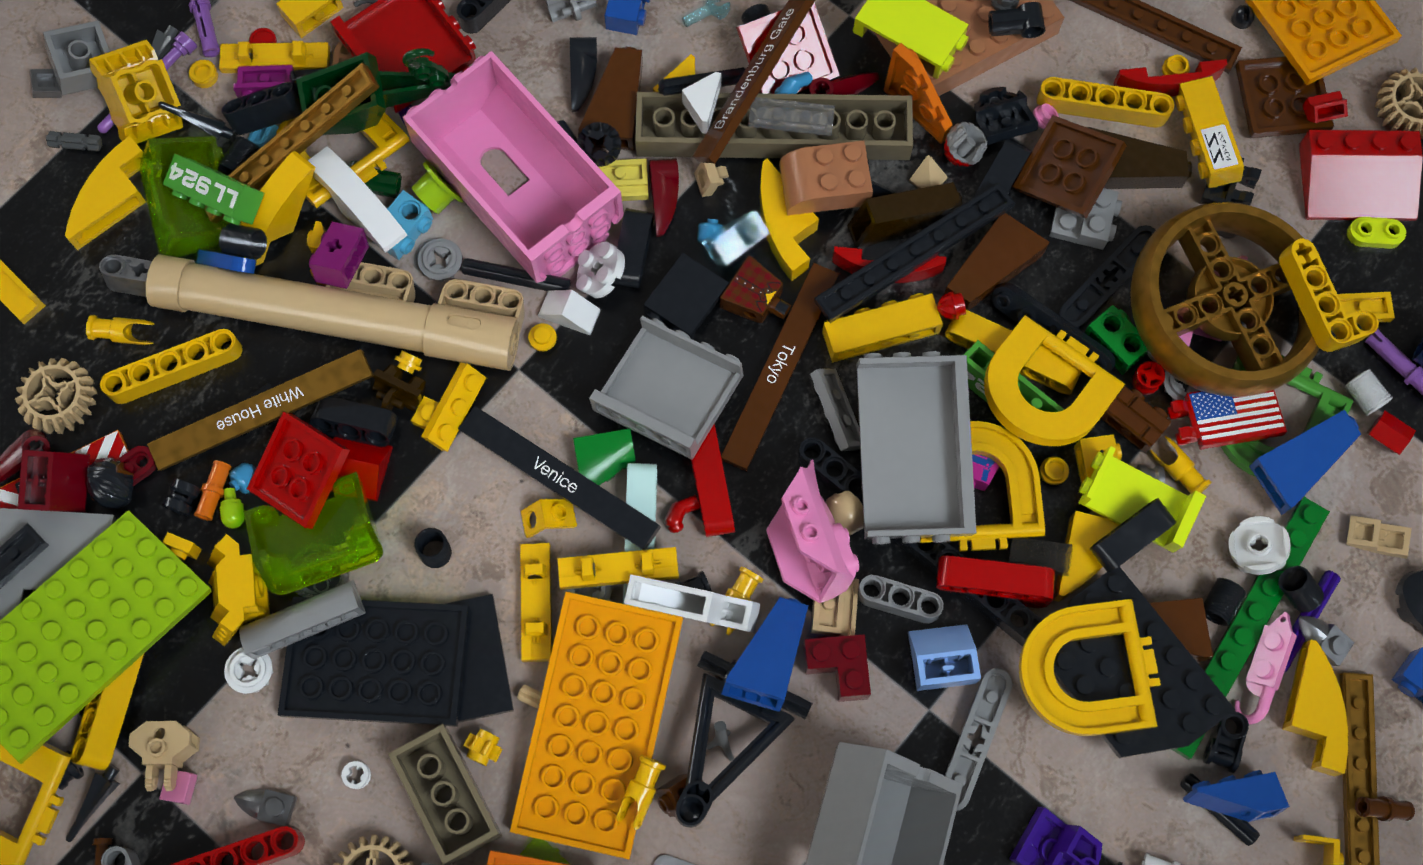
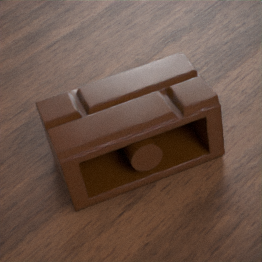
(1136, 419)

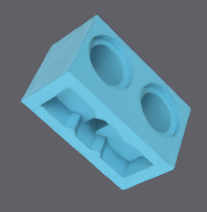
(400, 209)

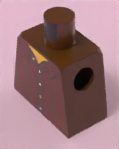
(754, 293)

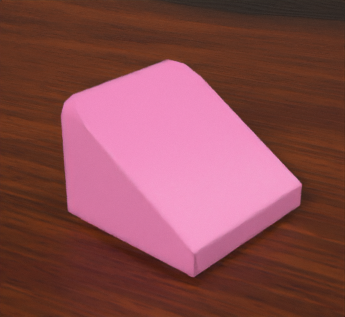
(183, 791)

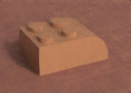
(826, 177)

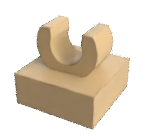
(709, 177)

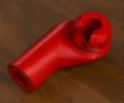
(677, 512)

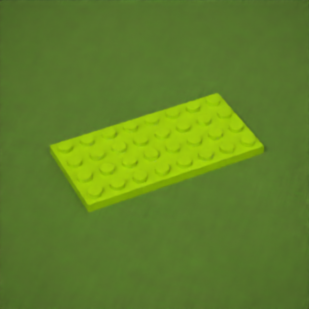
(87, 629)

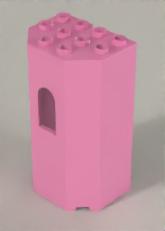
(567, 196)

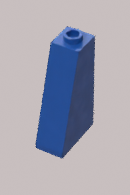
(1300, 462)
(767, 662)

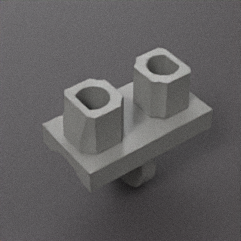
(564, 8)

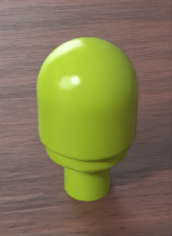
(231, 509)

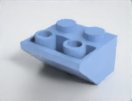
(944, 657)

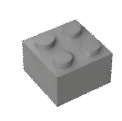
(70, 55)

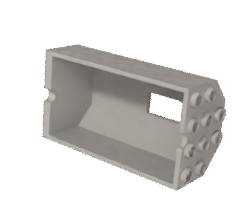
(882, 811)

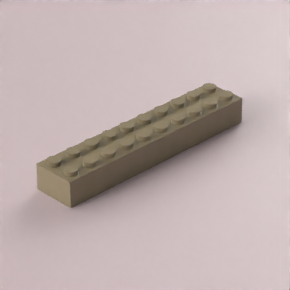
(882, 121)

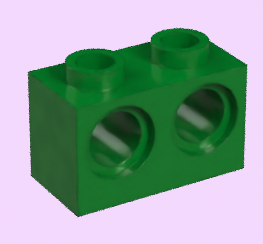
(1114, 341)

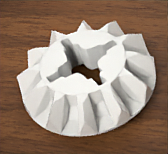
(234, 672)

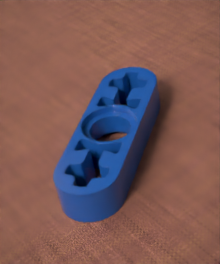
(226, 261)

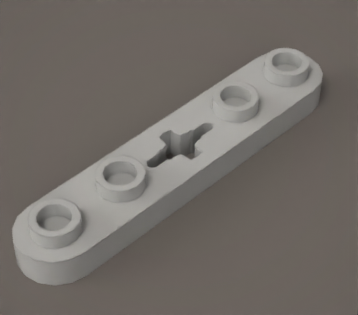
(984, 711)

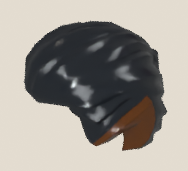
(109, 483)

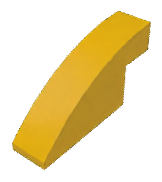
(106, 195)
(283, 199)
(784, 229)
(1082, 533)
(1318, 710)

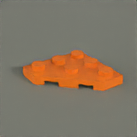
(909, 78)

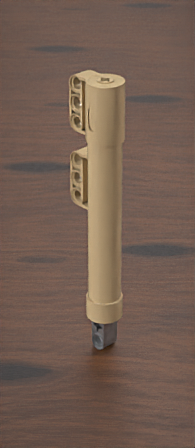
(367, 311)

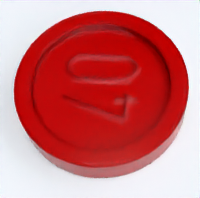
(263, 35)

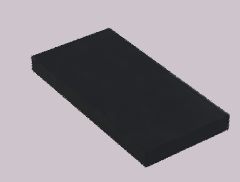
(485, 675)

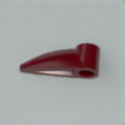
(843, 86)
(664, 190)
(11, 458)

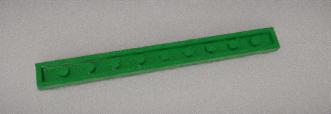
(1259, 606)

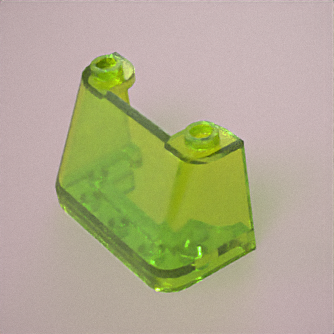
(177, 224)
(299, 556)

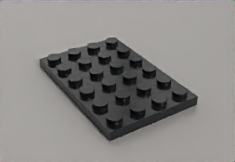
(381, 667)

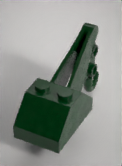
(399, 87)

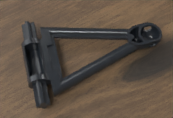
(698, 795)

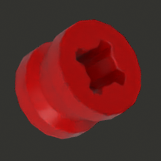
(1154, 377)

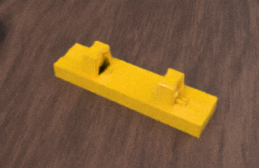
(297, 54)
(617, 567)
(536, 602)

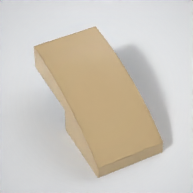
(1378, 538)

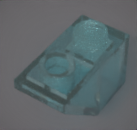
(735, 238)

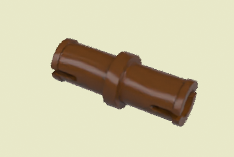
(1384, 808)

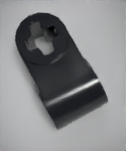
(1227, 748)

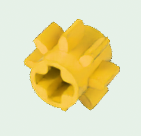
(482, 747)

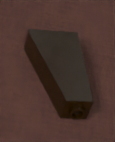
(1148, 165)
(902, 213)

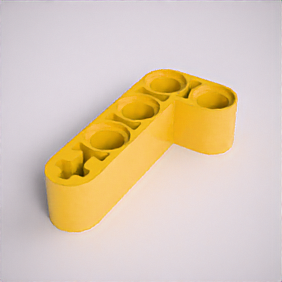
(1302, 262)

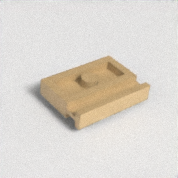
(836, 615)

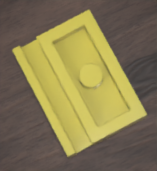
(629, 177)

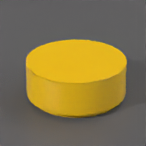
(203, 73)

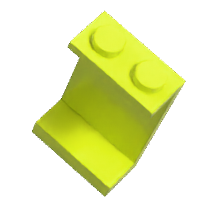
(918, 26)
(1122, 490)

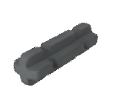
(74, 141)

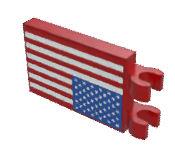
(1227, 419)

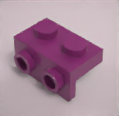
(256, 78)

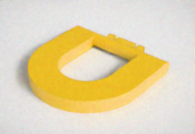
(386, 138)
(1024, 419)
(1022, 488)
(1094, 717)
(48, 766)

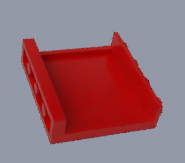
(398, 26)

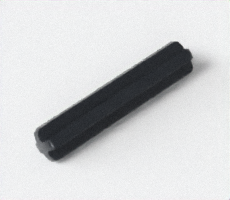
(1239, 827)

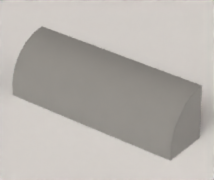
(301, 620)

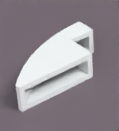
(356, 200)
(692, 603)

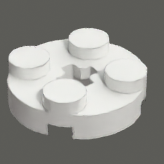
(599, 269)
(1264, 561)

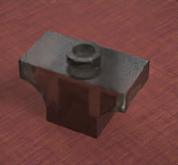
(1042, 554)

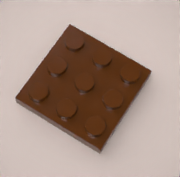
(1275, 96)
(1069, 166)

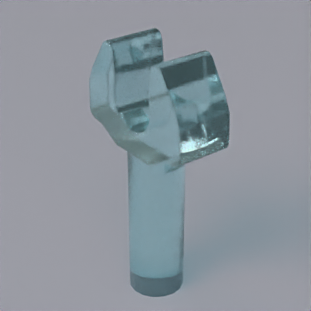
(709, 9)

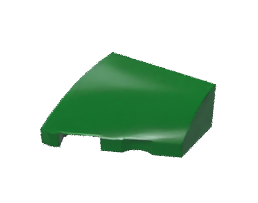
(604, 454)

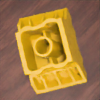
(133, 86)
(237, 589)

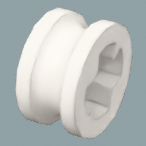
(365, 778)

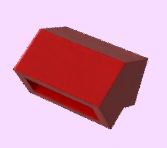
(1325, 107)
(1391, 432)

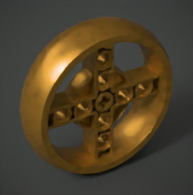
(1161, 327)

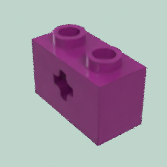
(339, 255)

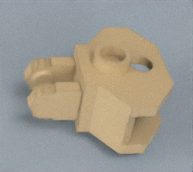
(163, 747)

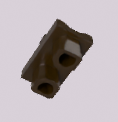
(397, 392)

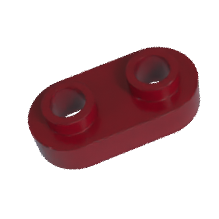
(132, 463)

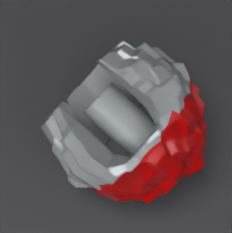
(965, 144)

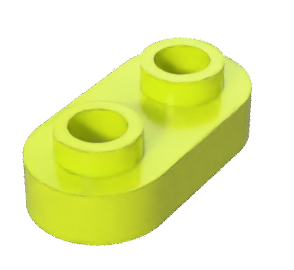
(1378, 232)

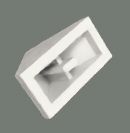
(701, 100)
(569, 310)

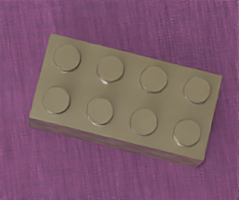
(445, 795)

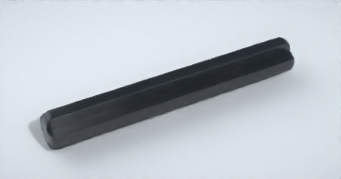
(676, 85)
(512, 275)

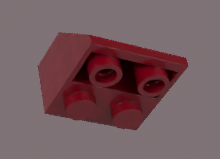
(53, 481)

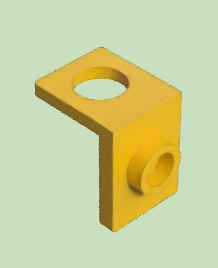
(549, 515)
(1331, 853)

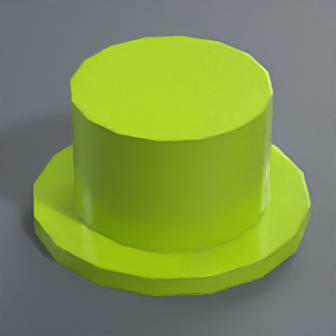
(434, 190)

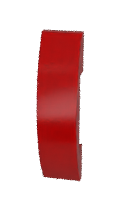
(1168, 84)
(851, 261)

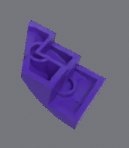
(1053, 842)

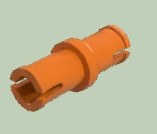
(212, 490)

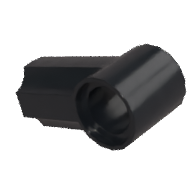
(1024, 20)

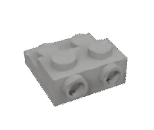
(1094, 230)

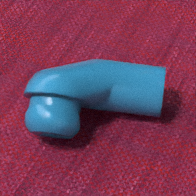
(793, 84)

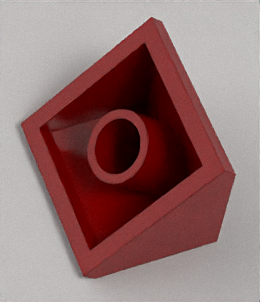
(368, 462)

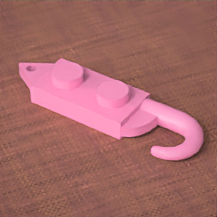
(1269, 665)

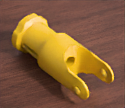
(117, 329)
(1184, 470)
(743, 588)
(641, 790)

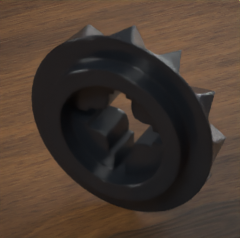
(612, 143)

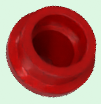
(951, 306)

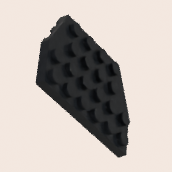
(1099, 670)

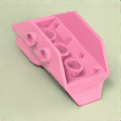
(808, 543)

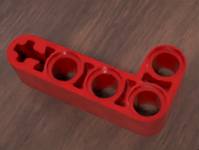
(999, 579)

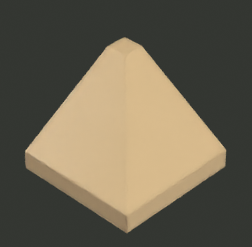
(928, 174)

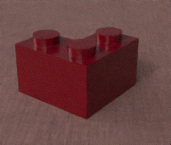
(846, 658)

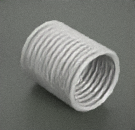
(1368, 392)

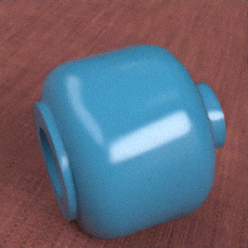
(707, 228)
(241, 477)

